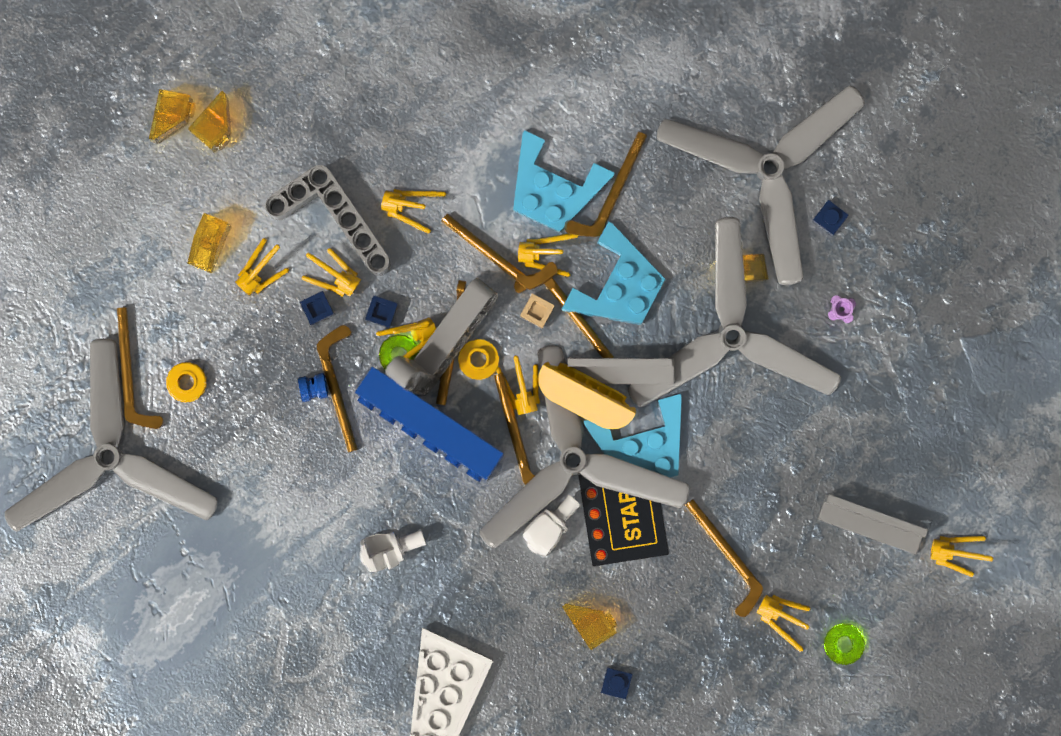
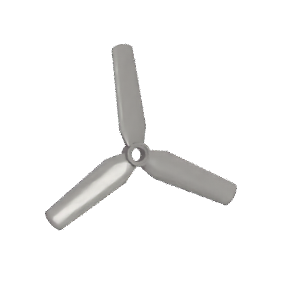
(774, 193)
(731, 306)
(107, 430)
(597, 468)

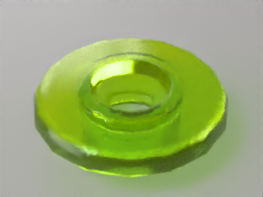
(394, 342)
(835, 634)

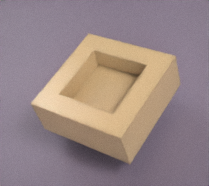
(537, 311)

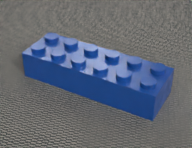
(429, 424)

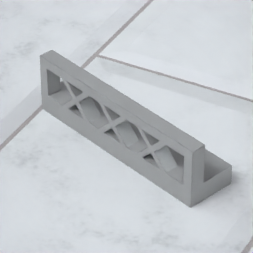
(627, 370)
(871, 524)

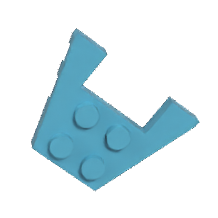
(547, 196)
(628, 289)
(652, 449)

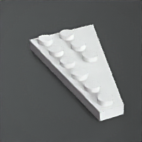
(445, 685)

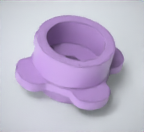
(847, 304)

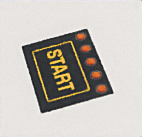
(621, 525)

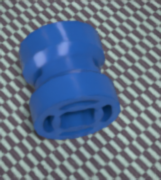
(313, 387)

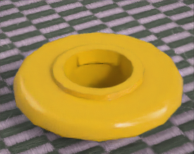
(490, 365)
(180, 370)

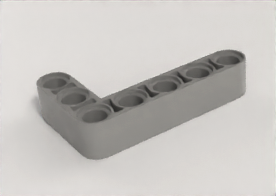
(338, 212)
(446, 341)

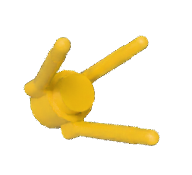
(396, 202)
(530, 251)
(249, 278)
(346, 282)
(420, 330)
(525, 401)
(943, 551)
(771, 609)

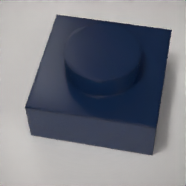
(830, 218)
(316, 308)
(381, 311)
(616, 683)

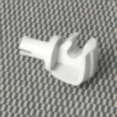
(547, 527)
(387, 550)

